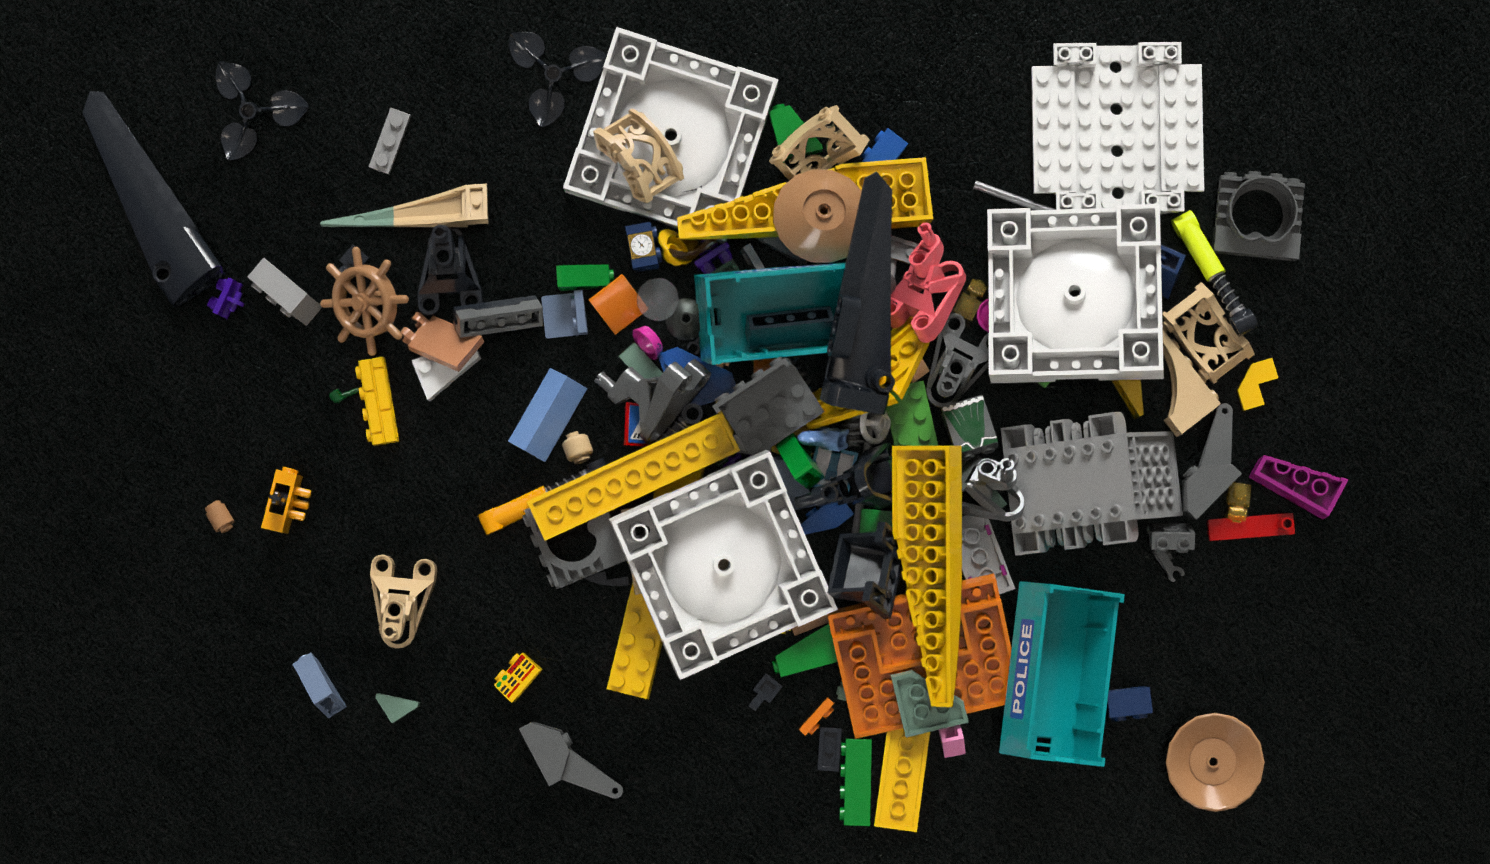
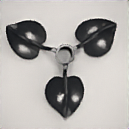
(544, 104)
(238, 139)

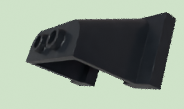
(867, 569)

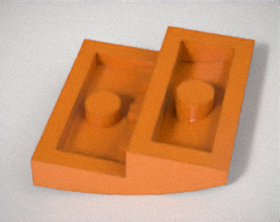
(617, 304)

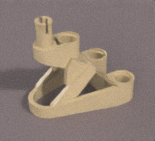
(392, 626)

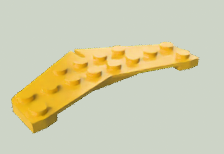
(905, 359)

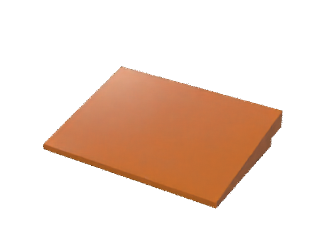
(876, 648)

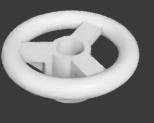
(880, 425)

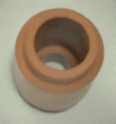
(219, 517)

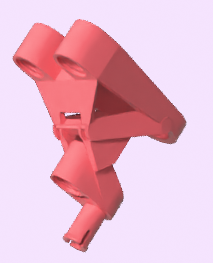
(926, 275)

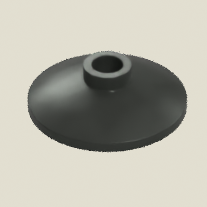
(680, 329)

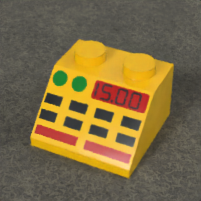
(517, 677)

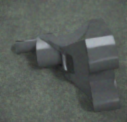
(948, 381)
(658, 398)
(991, 476)

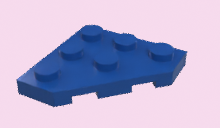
(719, 382)

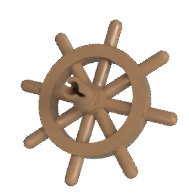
(364, 301)

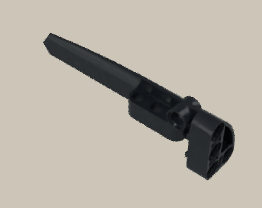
(157, 217)
(862, 319)

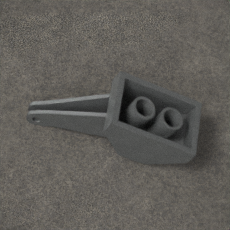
(1215, 471)
(559, 762)

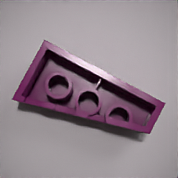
(1299, 484)

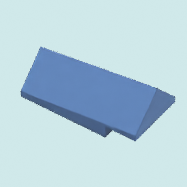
(547, 414)

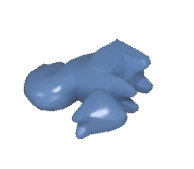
(826, 437)

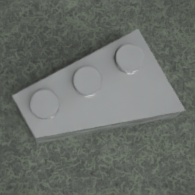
(284, 292)

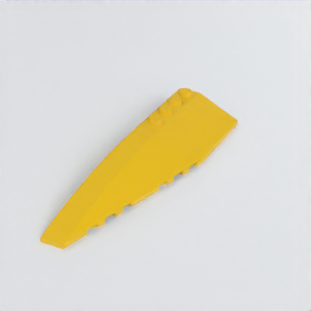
(754, 213)
(930, 550)

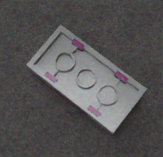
(982, 553)

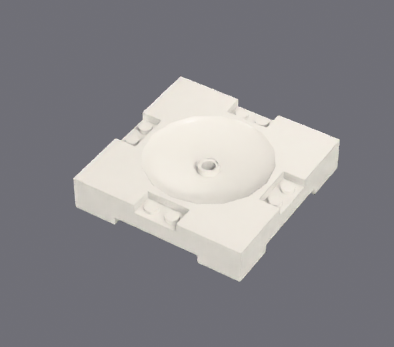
(705, 102)
(1105, 330)
(769, 574)

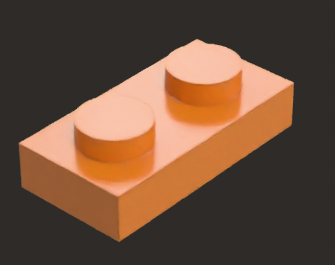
(823, 710)

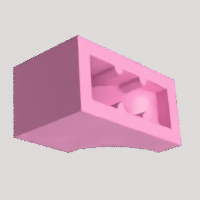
(952, 741)

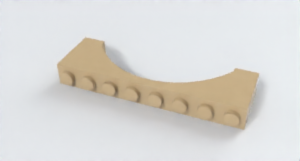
(1190, 394)

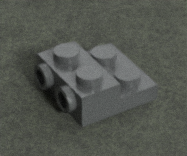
(1171, 537)

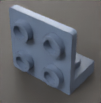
(564, 315)

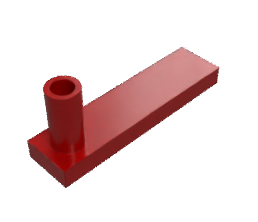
(1253, 527)

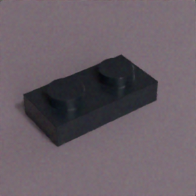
(829, 749)

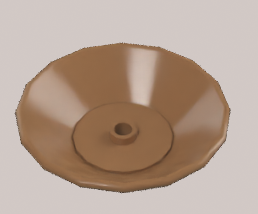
(799, 219)
(1237, 765)

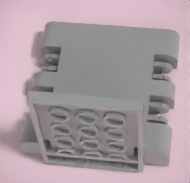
(1089, 481)

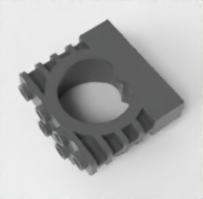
(1281, 245)
(605, 555)

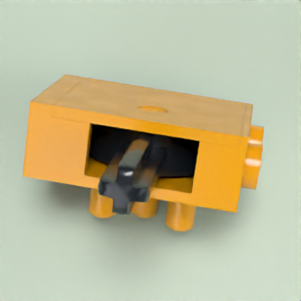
(284, 499)

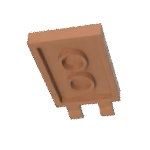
(440, 342)

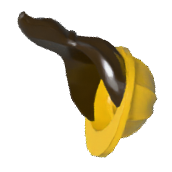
(681, 251)

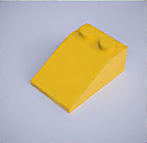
(1131, 394)

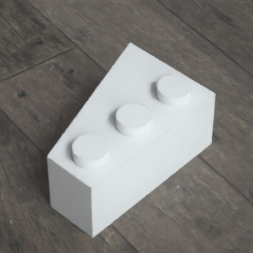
(437, 377)

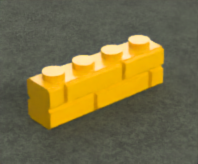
(378, 401)

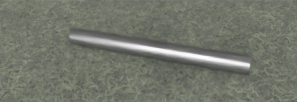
(1010, 197)

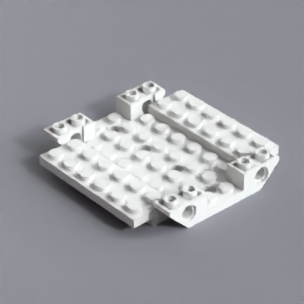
(1156, 128)

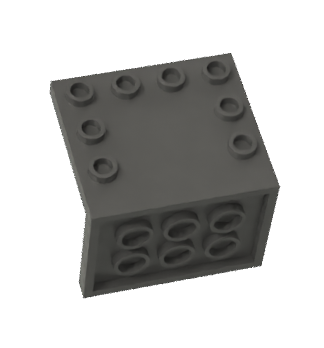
(769, 406)

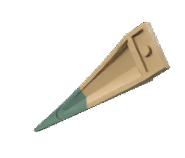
(451, 208)

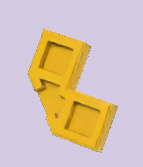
(1249, 390)

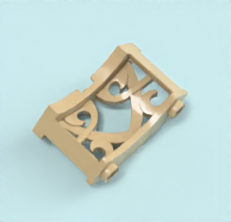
(646, 132)
(847, 149)
(1206, 303)

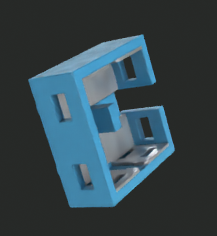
(833, 463)

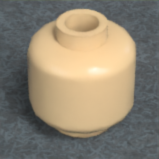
(577, 448)

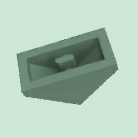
(396, 707)

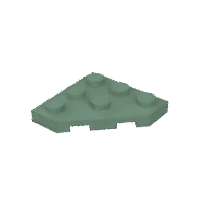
(916, 708)

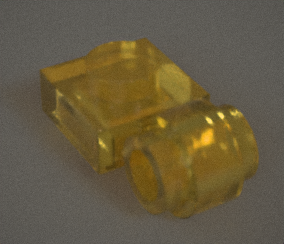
(968, 305)
(1238, 496)

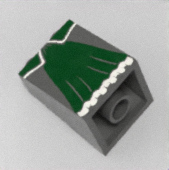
(970, 427)

